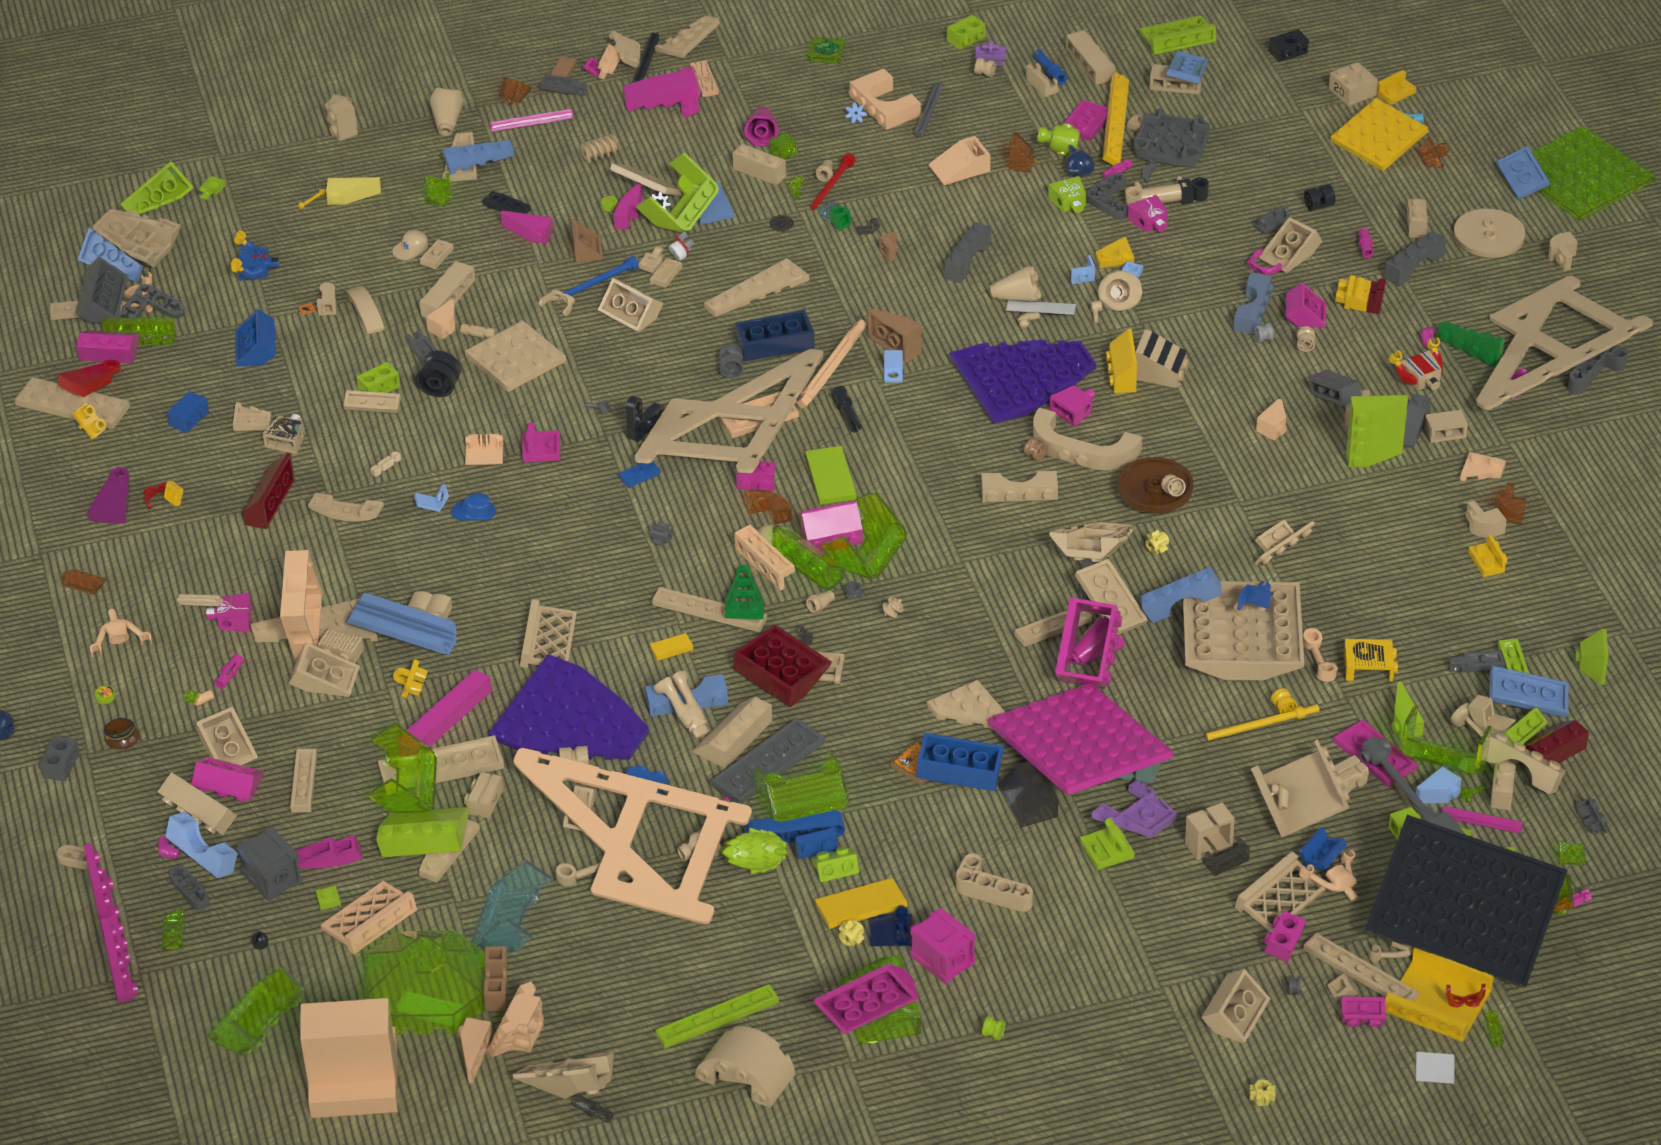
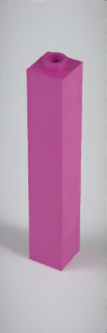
(451, 708)

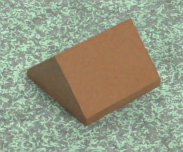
(586, 243)

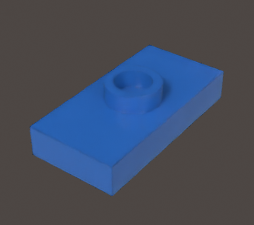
(639, 474)

